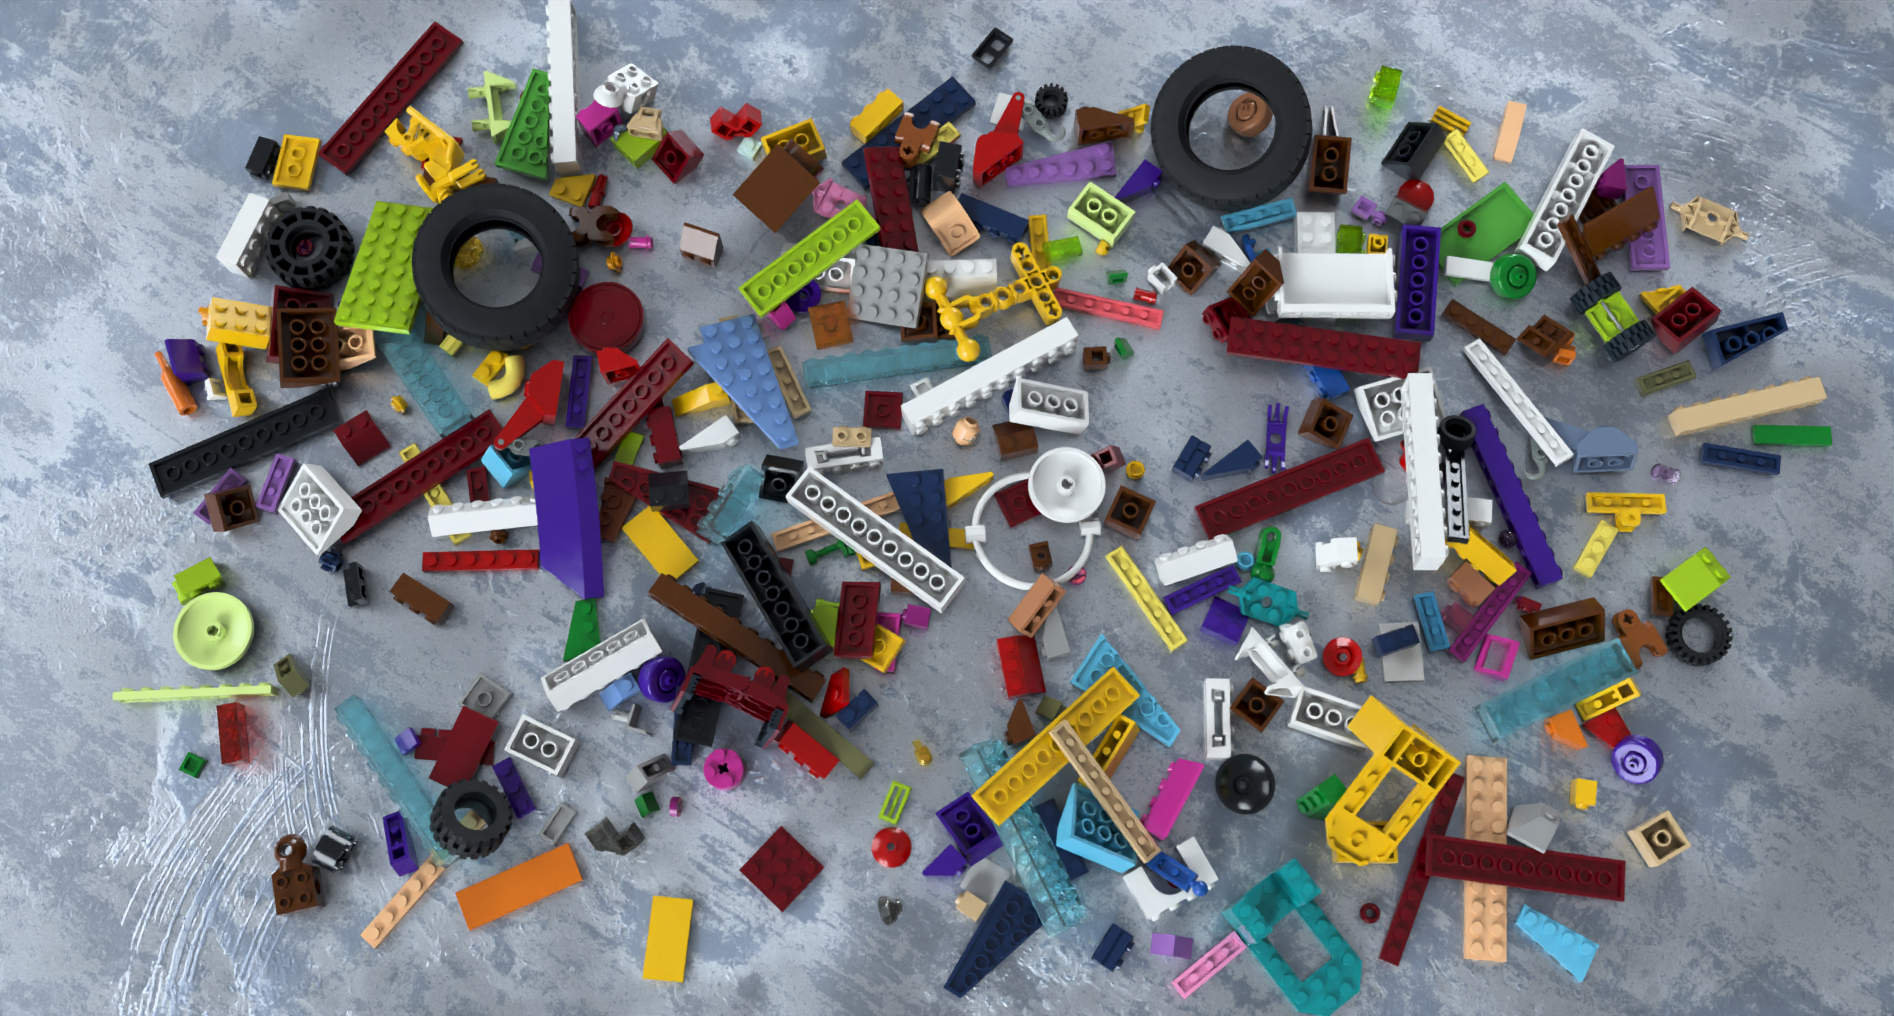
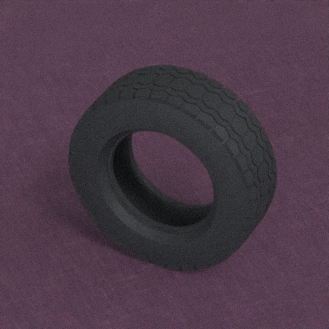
(1219, 71)
(486, 209)

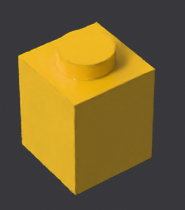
(1583, 793)

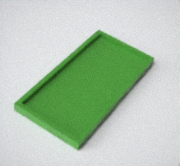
(1499, 224)

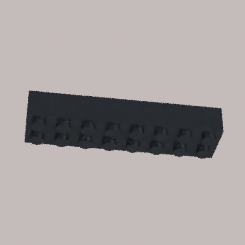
(777, 597)

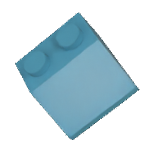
(506, 466)

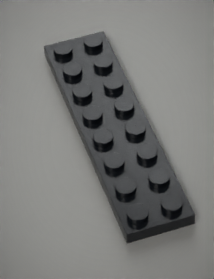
(700, 715)

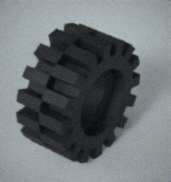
(1055, 92)

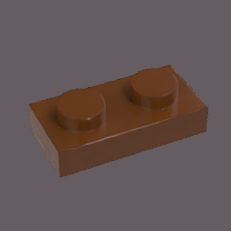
(1660, 598)

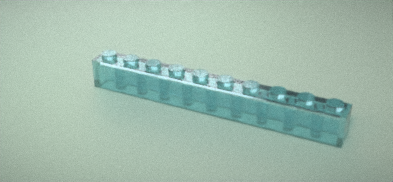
(889, 362)
(392, 774)

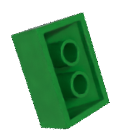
(1321, 798)

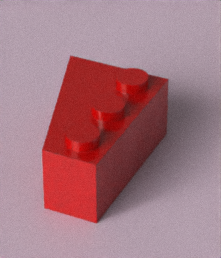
(806, 750)

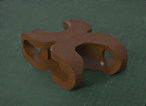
(592, 225)

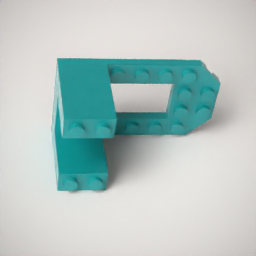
(1265, 905)

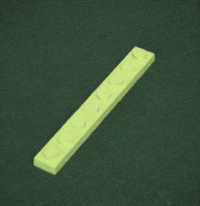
(188, 693)

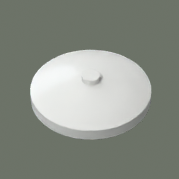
(1066, 485)

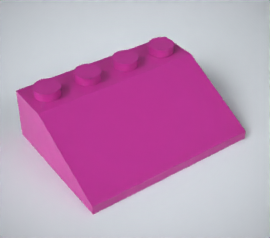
(1171, 797)

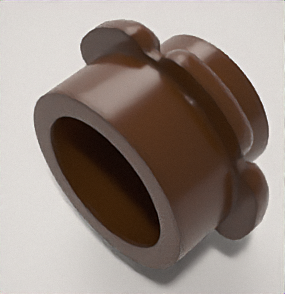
(498, 536)

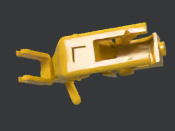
(443, 154)

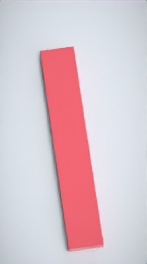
(1109, 308)

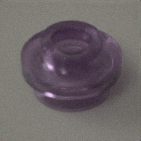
(1508, 538)

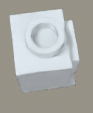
(1163, 271)

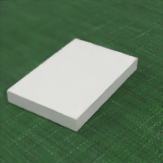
(1405, 664)

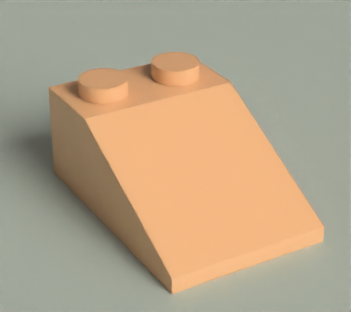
(355, 346)

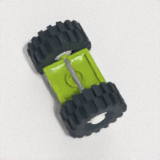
(1612, 316)

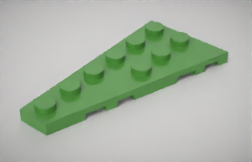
(527, 137)

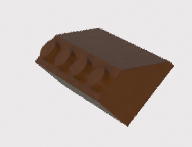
(1563, 628)

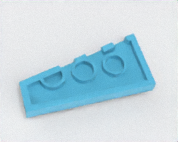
(1564, 944)

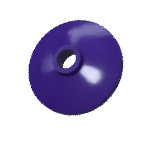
(813, 298)

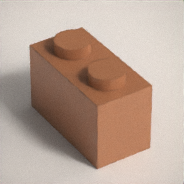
(1470, 585)

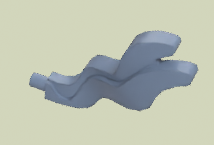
(620, 128)

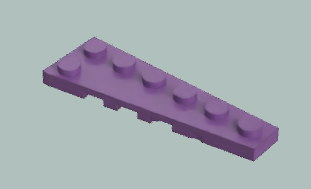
(1076, 165)

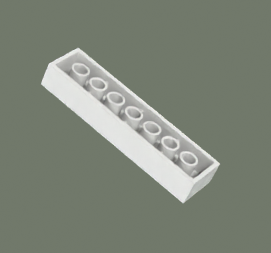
(1564, 196)

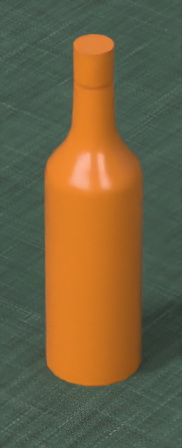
(176, 388)

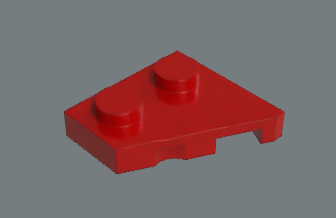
(837, 693)

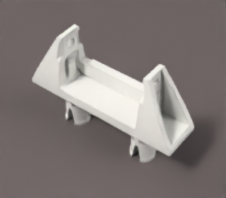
(1283, 680)

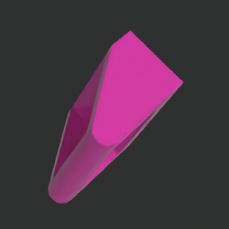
(1507, 659)

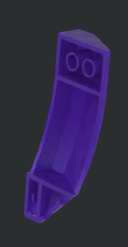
(568, 515)

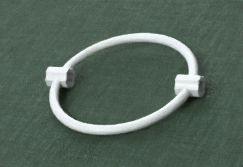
(977, 535)

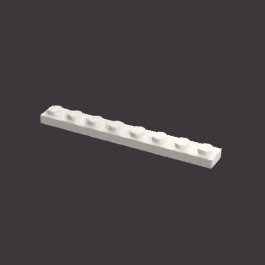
(1518, 402)

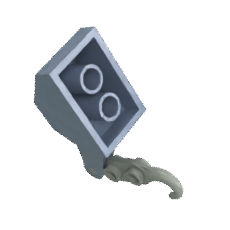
(1593, 451)

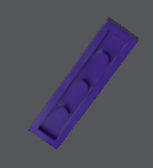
(579, 392)
(1202, 589)

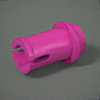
(641, 242)

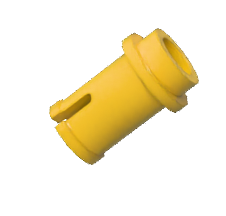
(1360, 675)

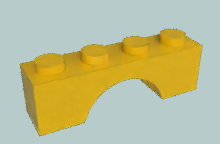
(239, 395)

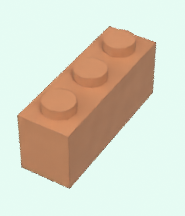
(1036, 605)

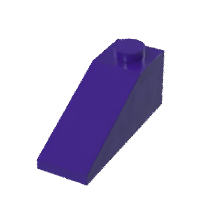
(1140, 183)
(399, 844)

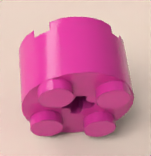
(723, 758)

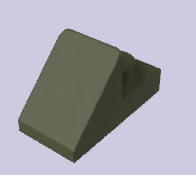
(1050, 708)

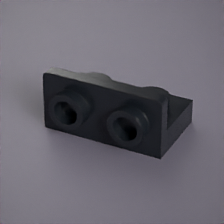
(355, 585)

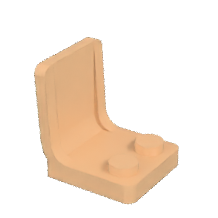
(950, 223)

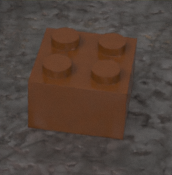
(1129, 512)

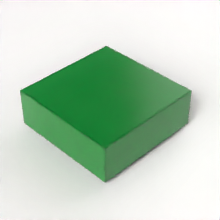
(193, 765)

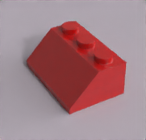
(1020, 666)

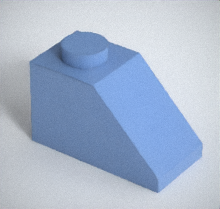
(620, 691)

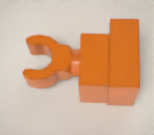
(1565, 354)

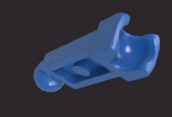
(1177, 874)

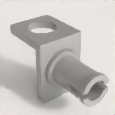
(631, 718)

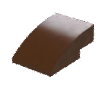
(929, 327)

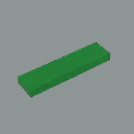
(1792, 435)

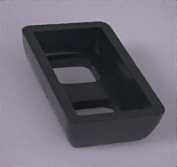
(985, 47)

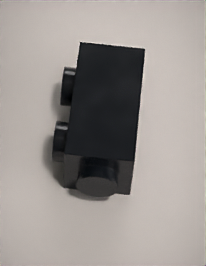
(263, 158)

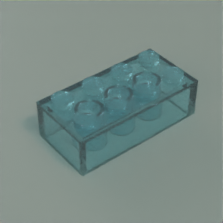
(730, 504)

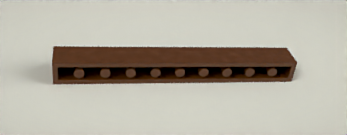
(733, 634)

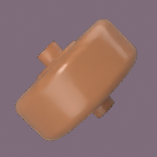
(1249, 115)

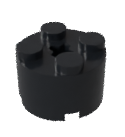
(333, 849)

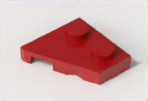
(1608, 727)

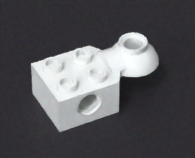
(627, 89)

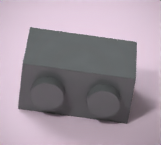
(1406, 212)

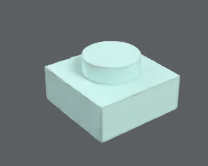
(749, 148)

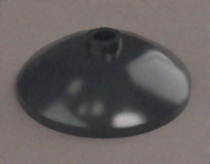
(1258, 781)

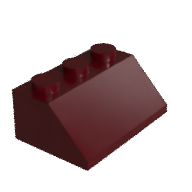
(1685, 319)

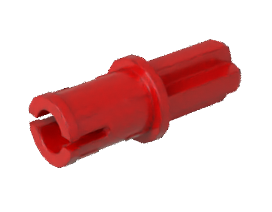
(598, 191)

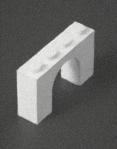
(1154, 902)

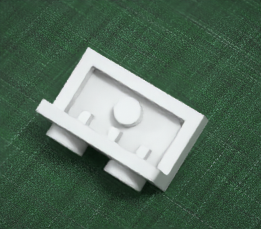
(1298, 642)

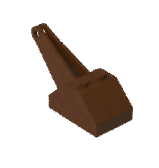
(1329, 159)

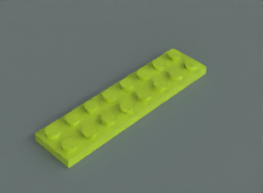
(809, 258)

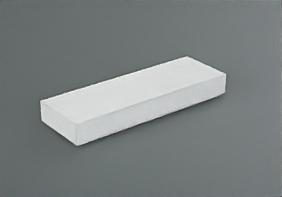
(1467, 268)

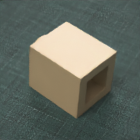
(970, 905)

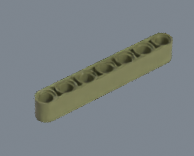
(827, 737)

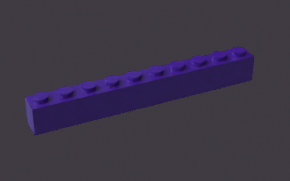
(1512, 500)

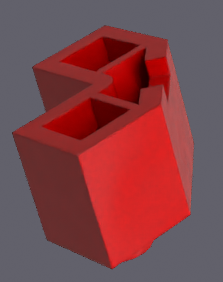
(730, 125)

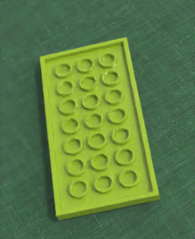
(381, 282)

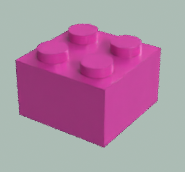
(598, 122)

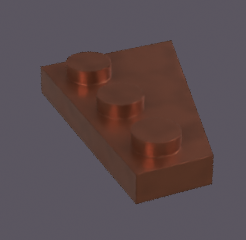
(614, 510)

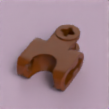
(914, 139)
(1636, 635)

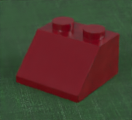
(677, 155)
(362, 438)

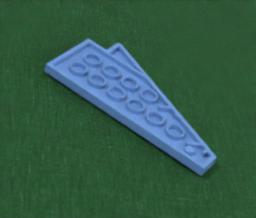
(741, 366)

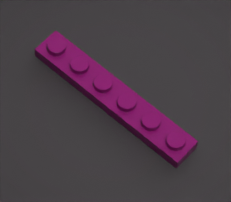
(1488, 614)

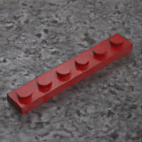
(480, 560)

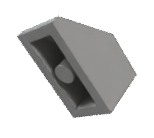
(649, 772)

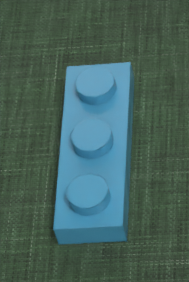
(1431, 621)

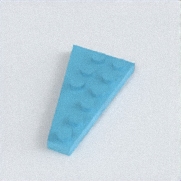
(1145, 709)

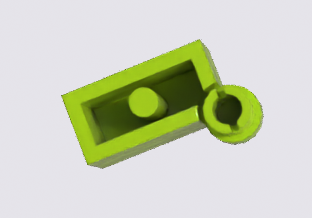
(197, 580)
(827, 618)

